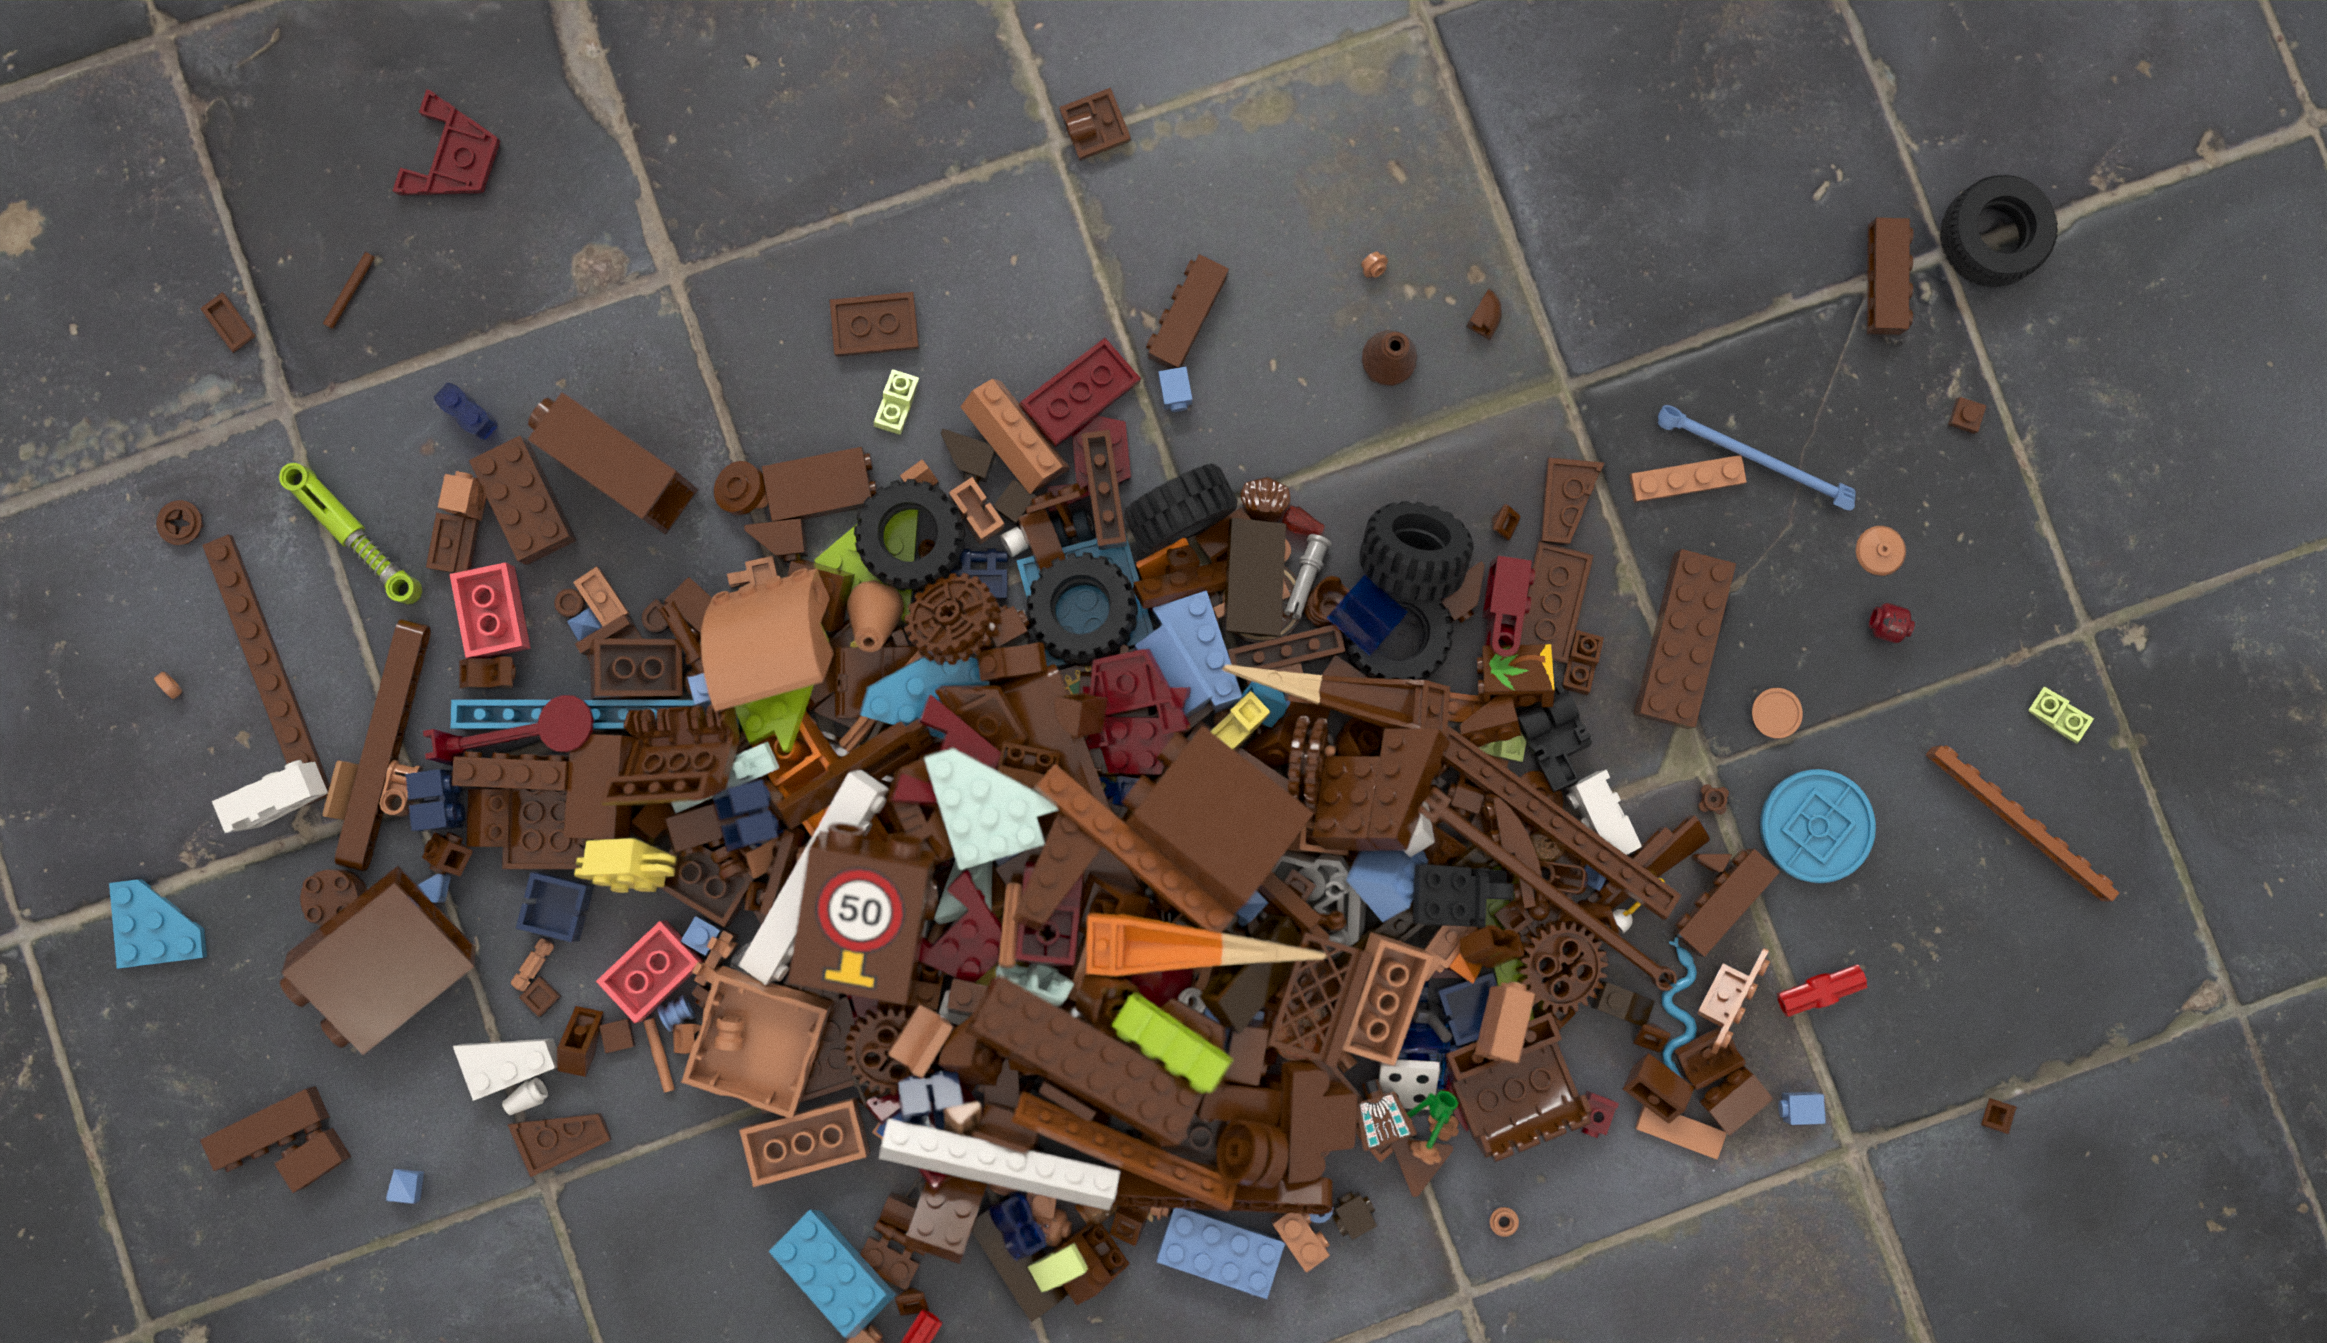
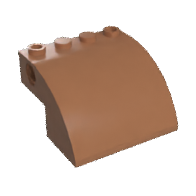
(765, 639)

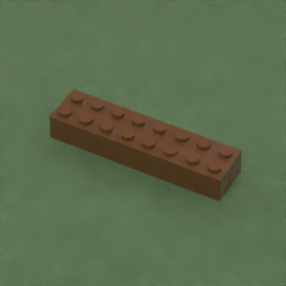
(1084, 1061)

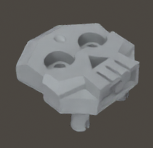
(1329, 876)

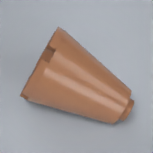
(874, 613)

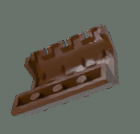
(1518, 1101)

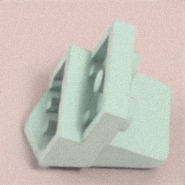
(1040, 980)

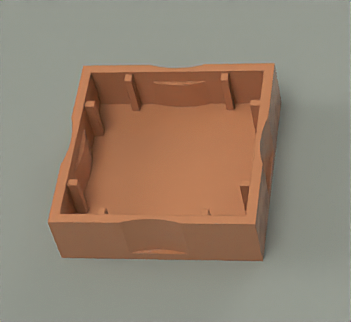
(778, 1042)

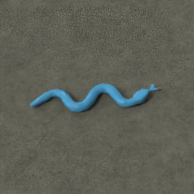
(1686, 960)

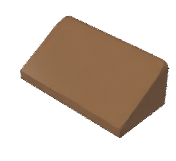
(340, 790)
(962, 1119)

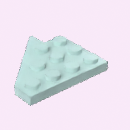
(984, 809)

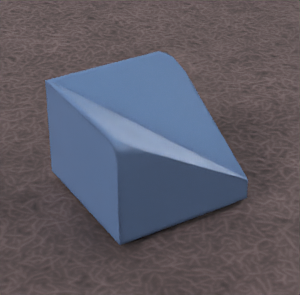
(1251, 909)
(405, 1186)

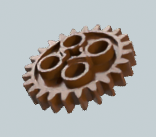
(1550, 945)
(869, 1038)

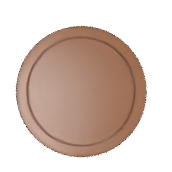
(1880, 550)
(1777, 713)

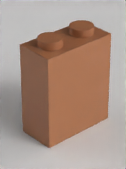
(1505, 1022)

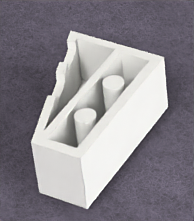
(1602, 812)
(503, 1064)

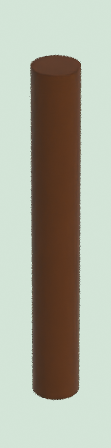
(349, 290)

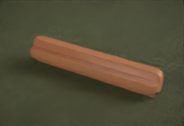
(1009, 926)

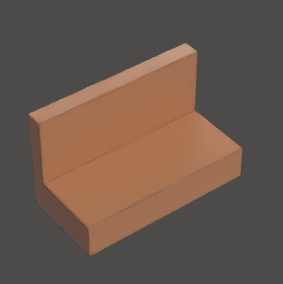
(921, 1040)

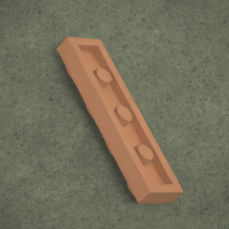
(1687, 478)

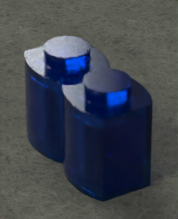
(465, 411)
(1016, 1222)

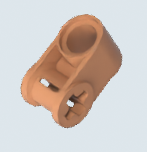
(396, 786)

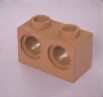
(462, 496)

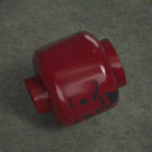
(1891, 623)

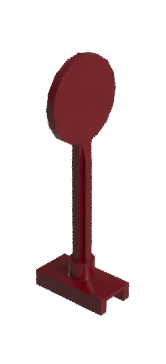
(562, 726)

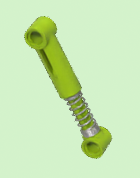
(348, 531)

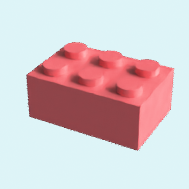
(490, 611)
(650, 971)

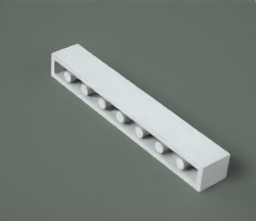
(774, 942)
(999, 1165)

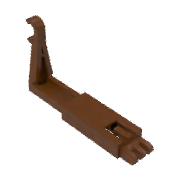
(875, 757)
(1287, 903)

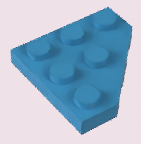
(151, 927)

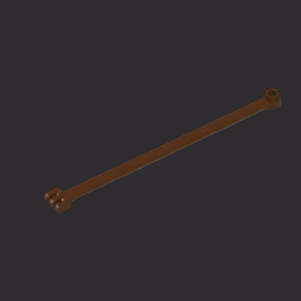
(1542, 886)

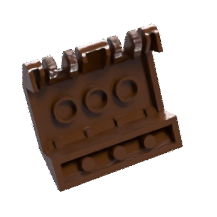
(676, 756)

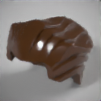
(1265, 499)
(1324, 599)

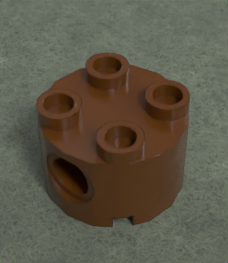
(329, 893)
(1102, 1000)

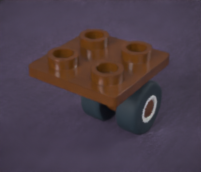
(1065, 524)

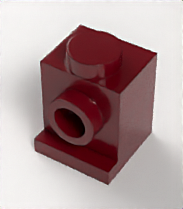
(1606, 1107)

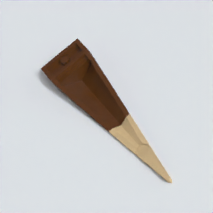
(1374, 700)

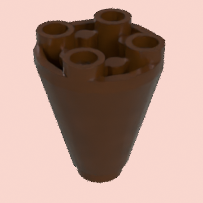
(1386, 365)

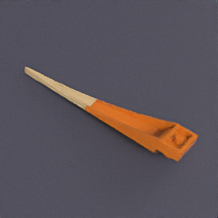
(1142, 945)

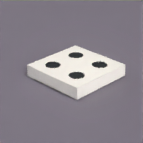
(1409, 1080)

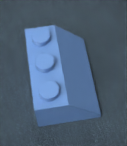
(1177, 666)
(1385, 880)

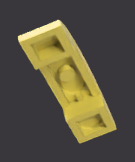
(1241, 721)

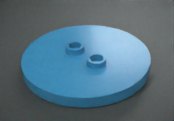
(1817, 826)

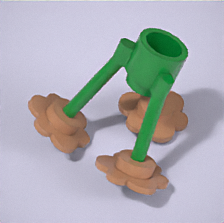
(1441, 1124)

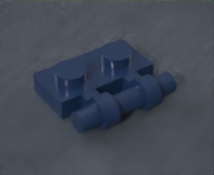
(995, 579)

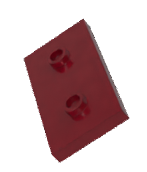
(1080, 392)

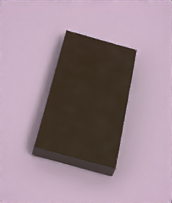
(1254, 577)

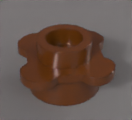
(1721, 799)

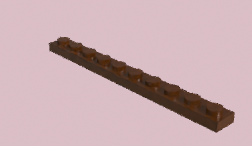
(262, 654)
(1560, 825)

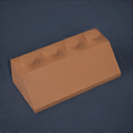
(1013, 435)

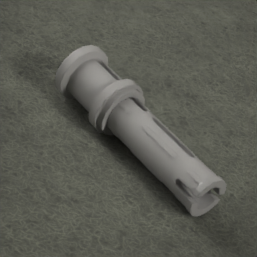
(1310, 565)

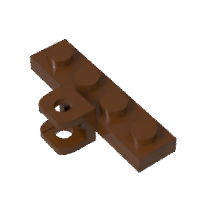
(1181, 580)

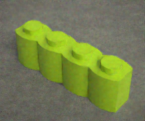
(1172, 1042)

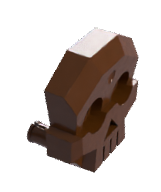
(910, 820)

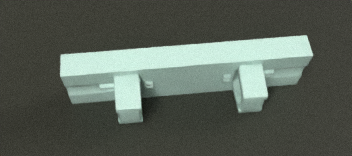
(745, 768)

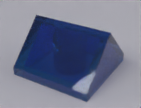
(1367, 615)

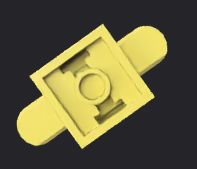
(625, 865)

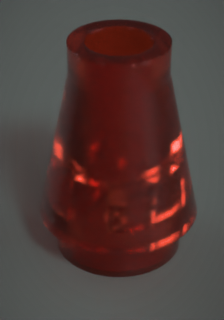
(1301, 522)

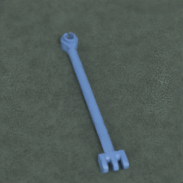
(1671, 417)

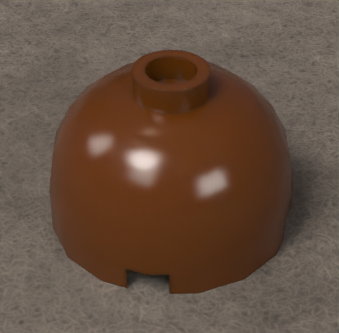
(1359, 739)

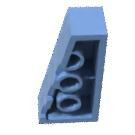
(1200, 634)

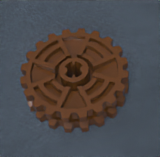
(952, 619)
(1308, 761)

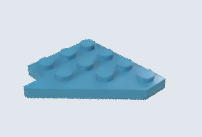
(905, 691)

